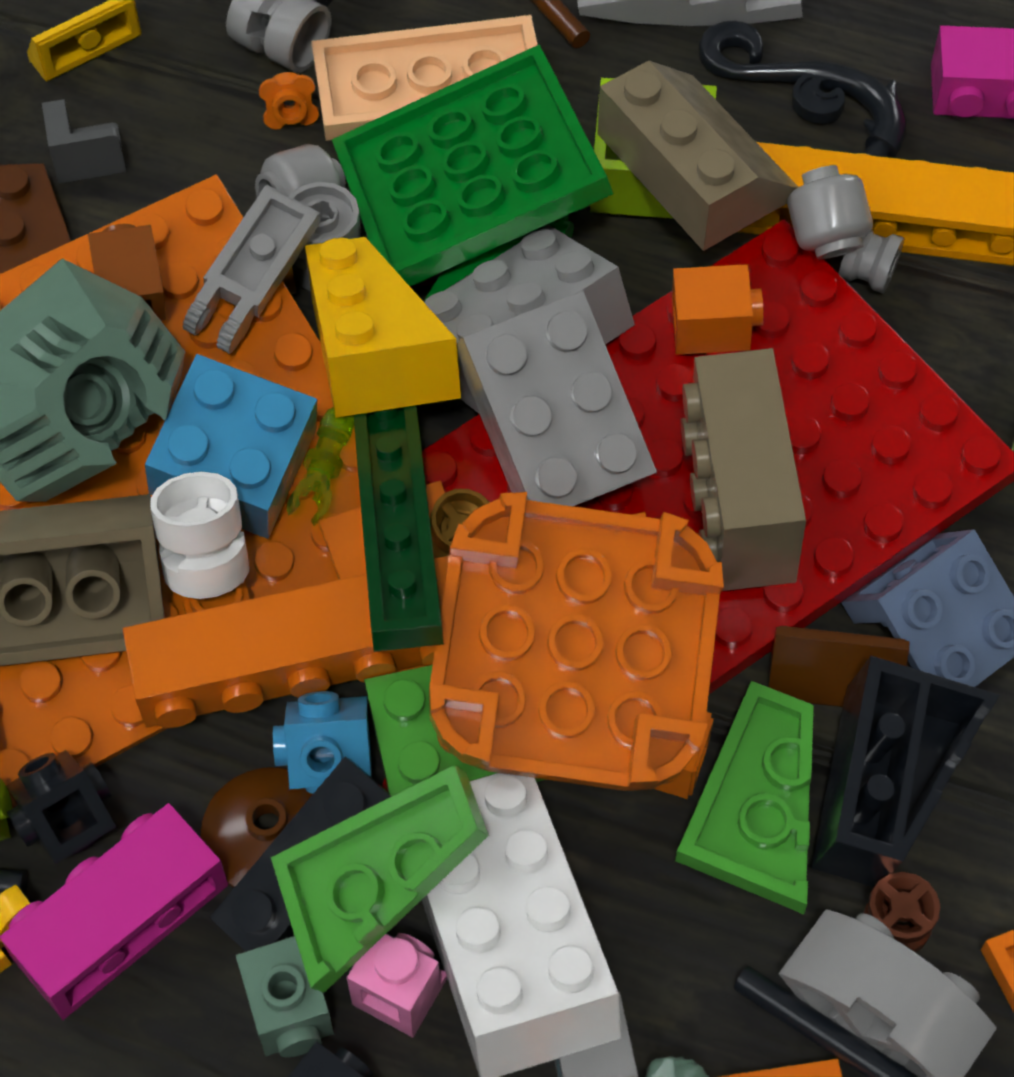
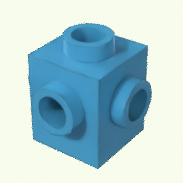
(319, 734)

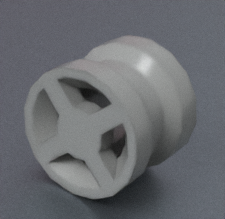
(874, 261)

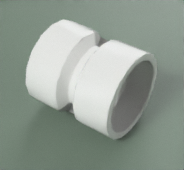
(200, 535)

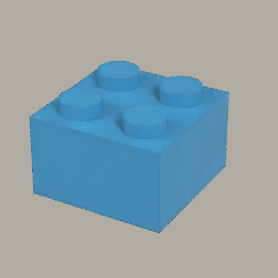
(237, 429)

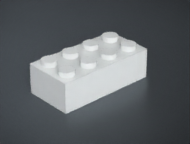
(521, 939)

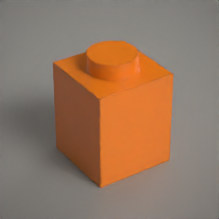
(714, 309)

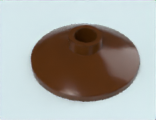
(232, 813)

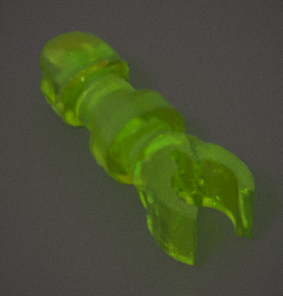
(323, 463)

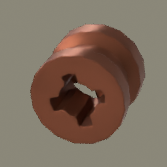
(907, 899)

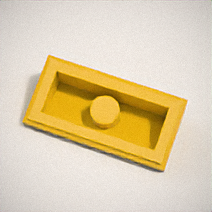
(84, 37)

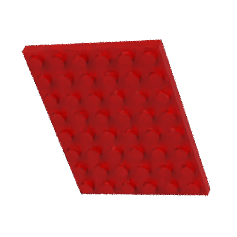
(872, 431)

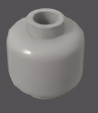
(299, 167)
(830, 212)

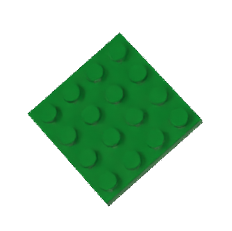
(470, 167)

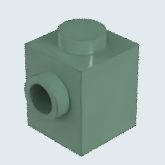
(282, 1003)

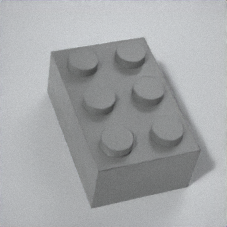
(530, 276)
(554, 404)

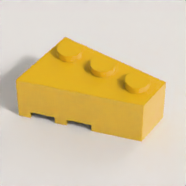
(376, 332)

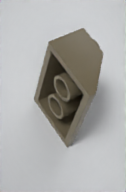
(689, 152)
(76, 578)

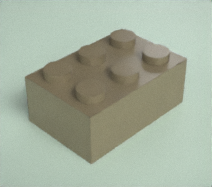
(744, 468)

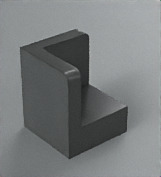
(81, 151)

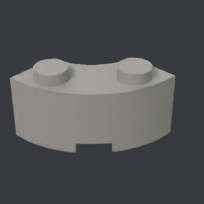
(889, 995)

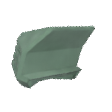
(77, 379)

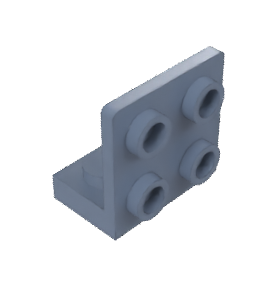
(947, 605)

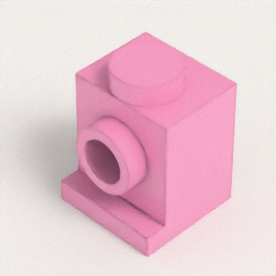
(397, 982)

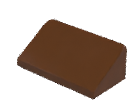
(823, 663)

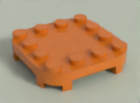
(575, 644)

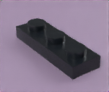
(255, 907)

